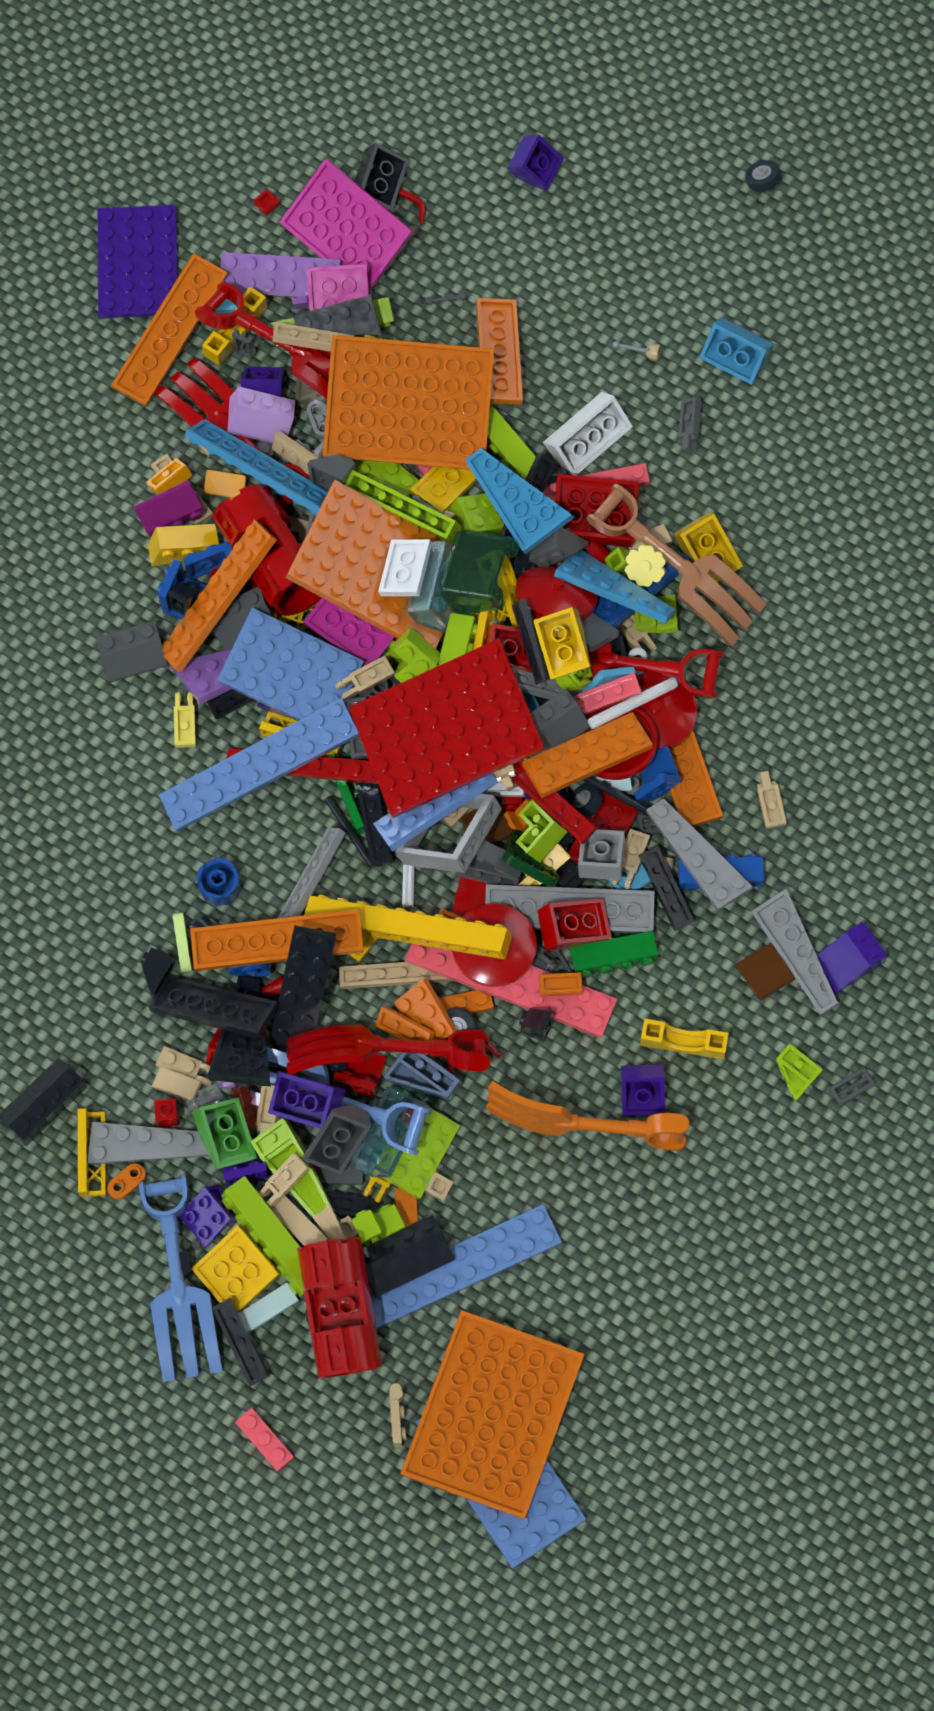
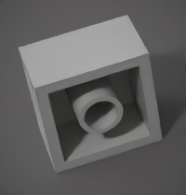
(602, 855)

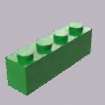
(614, 954)

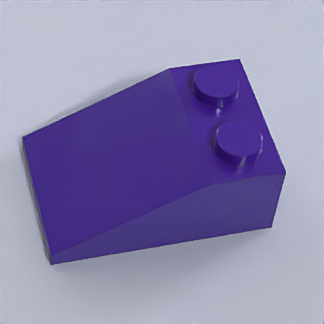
(851, 957)

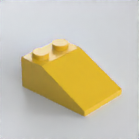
(707, 538)
(563, 642)

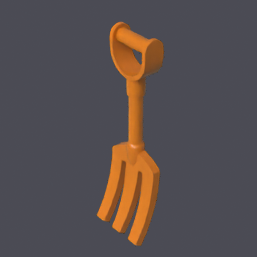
(659, 1130)

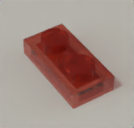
(245, 1099)

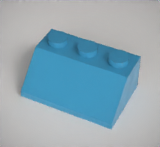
(736, 350)

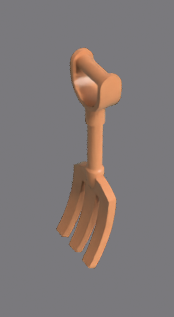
(693, 574)

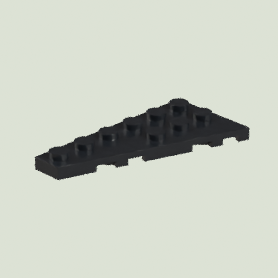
(239, 1056)

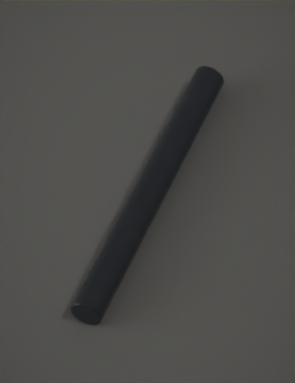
(616, 794)
(348, 829)

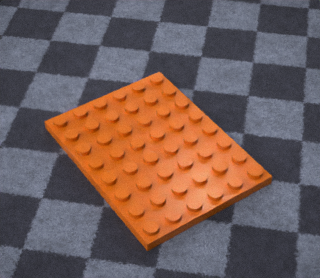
(407, 401)
(347, 557)
(492, 1415)

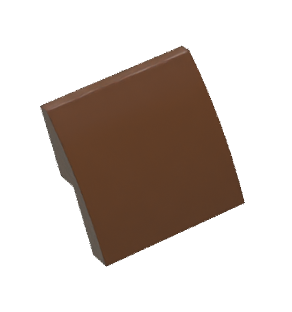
(765, 971)

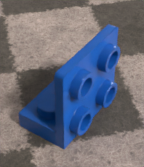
(658, 776)

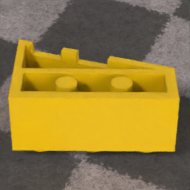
(179, 541)

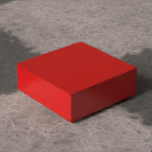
(266, 202)

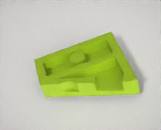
(797, 1071)

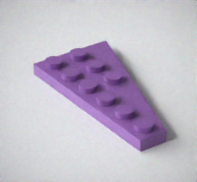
(202, 674)

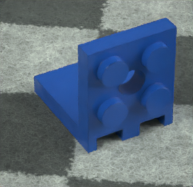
(205, 561)
(174, 575)

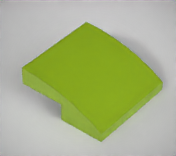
(647, 624)

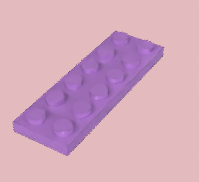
(271, 273)

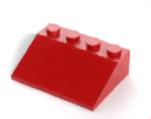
(584, 496)

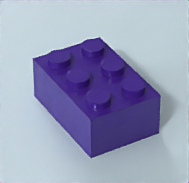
(304, 1099)

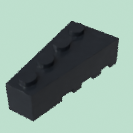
(348, 317)

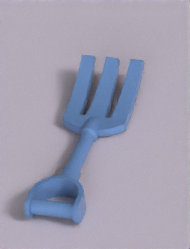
(378, 1115)
(179, 1296)

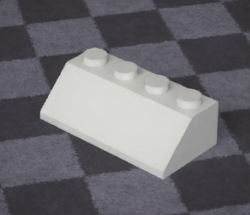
(588, 433)

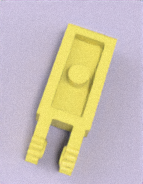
(184, 722)

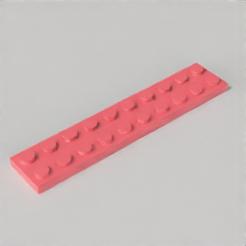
(583, 1012)

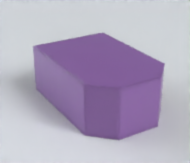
(300, 302)

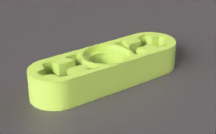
(182, 942)

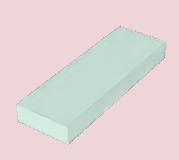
(268, 1307)

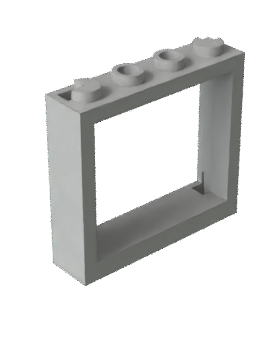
(468, 846)

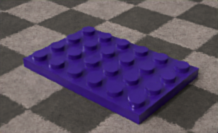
(135, 259)

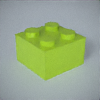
(477, 514)

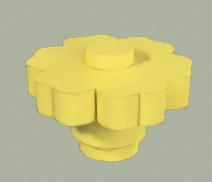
(645, 565)

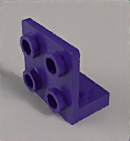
(252, 1170)
(208, 1215)

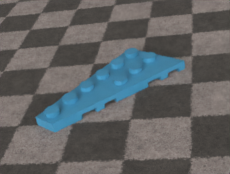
(521, 506)
(599, 579)

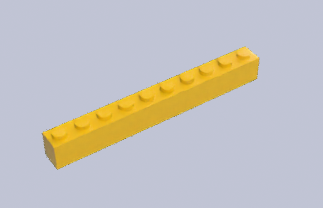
(420, 928)

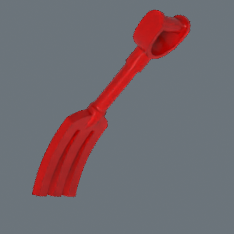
(302, 357)
(215, 412)
(604, 659)
(357, 1044)

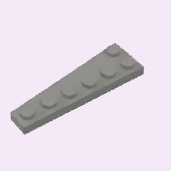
(709, 868)
(791, 941)
(135, 1143)

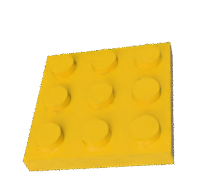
(236, 1269)

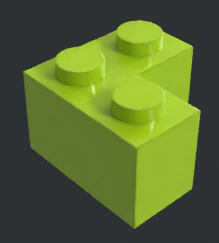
(416, 653)
(542, 832)
(378, 1226)

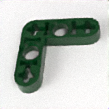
(516, 858)

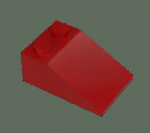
(512, 644)
(573, 923)

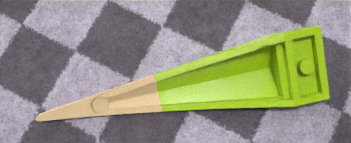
(274, 1148)

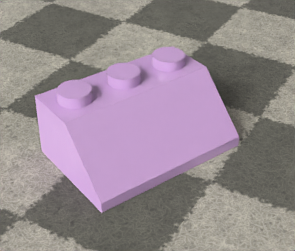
(259, 414)

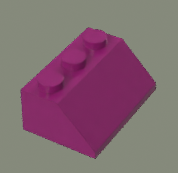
(170, 508)

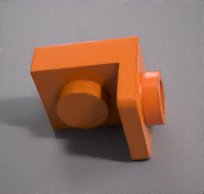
(515, 820)

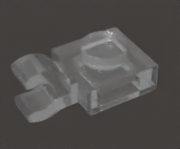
(207, 1096)

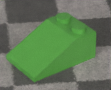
(225, 1133)

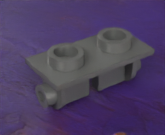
(545, 960)

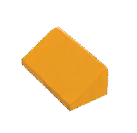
(169, 477)
(224, 483)

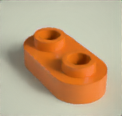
(127, 1182)

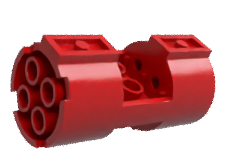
(259, 504)
(339, 1307)

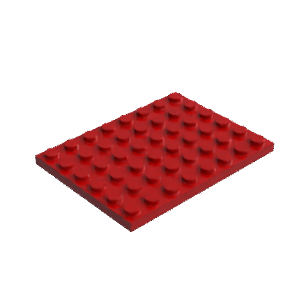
(446, 728)

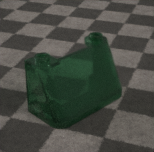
(473, 570)

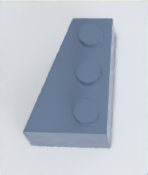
(423, 1075)

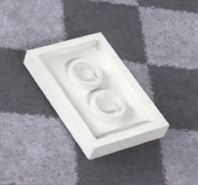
(405, 567)

